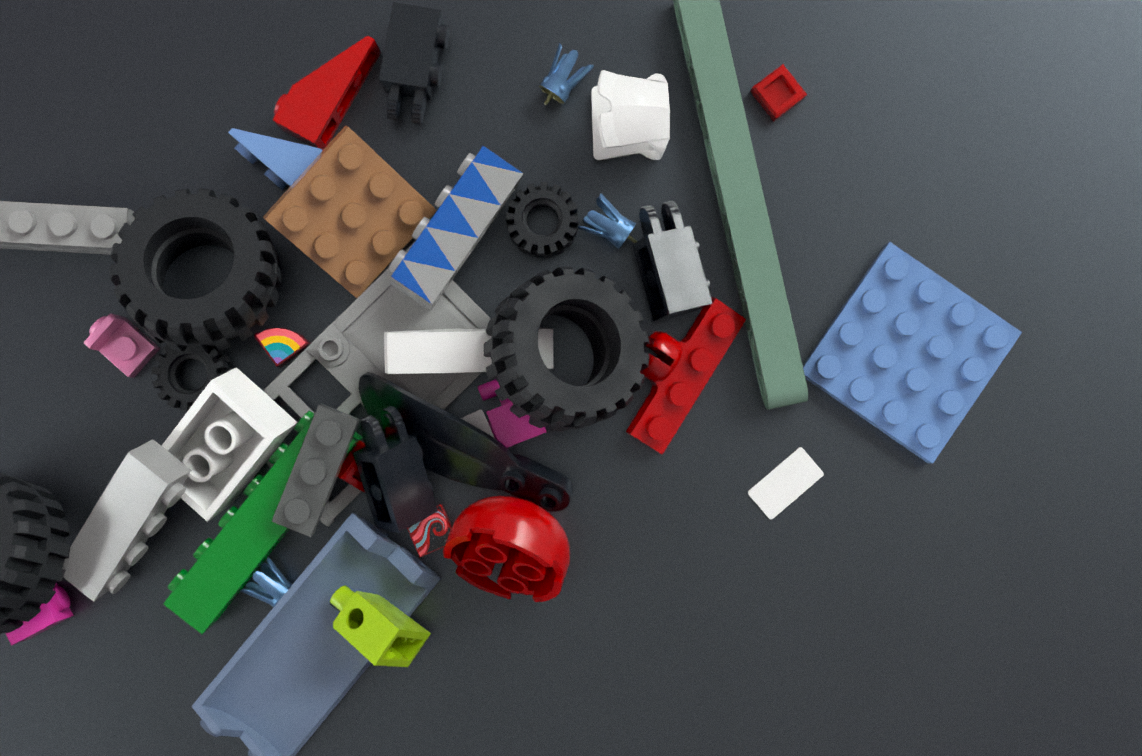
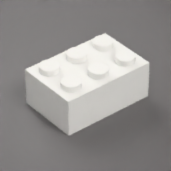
(226, 440)

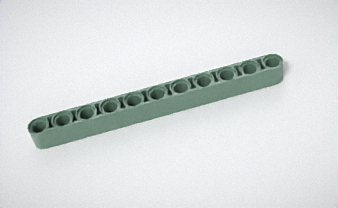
(741, 203)

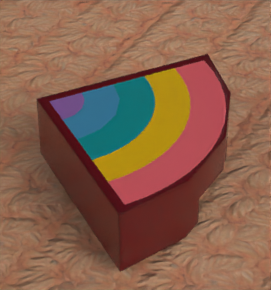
(281, 344)

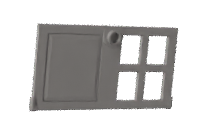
(356, 346)

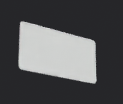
(785, 483)

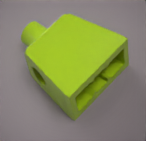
(377, 628)

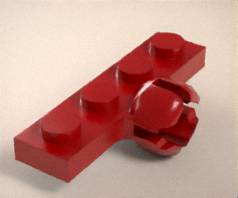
(682, 372)

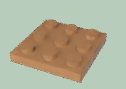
(349, 212)

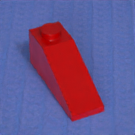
(323, 97)

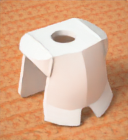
(630, 116)

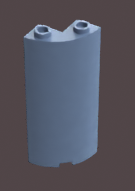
(295, 660)

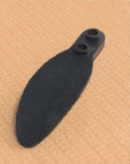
(464, 451)

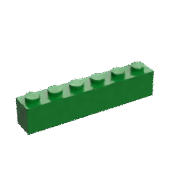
(241, 545)

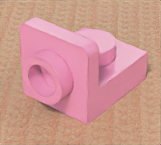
(121, 343)

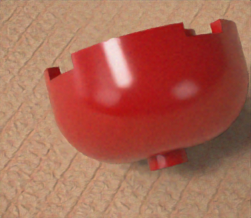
(510, 533)

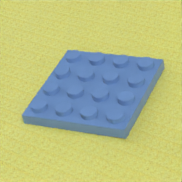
(909, 352)

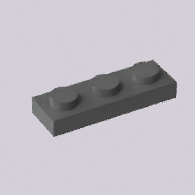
(315, 470)

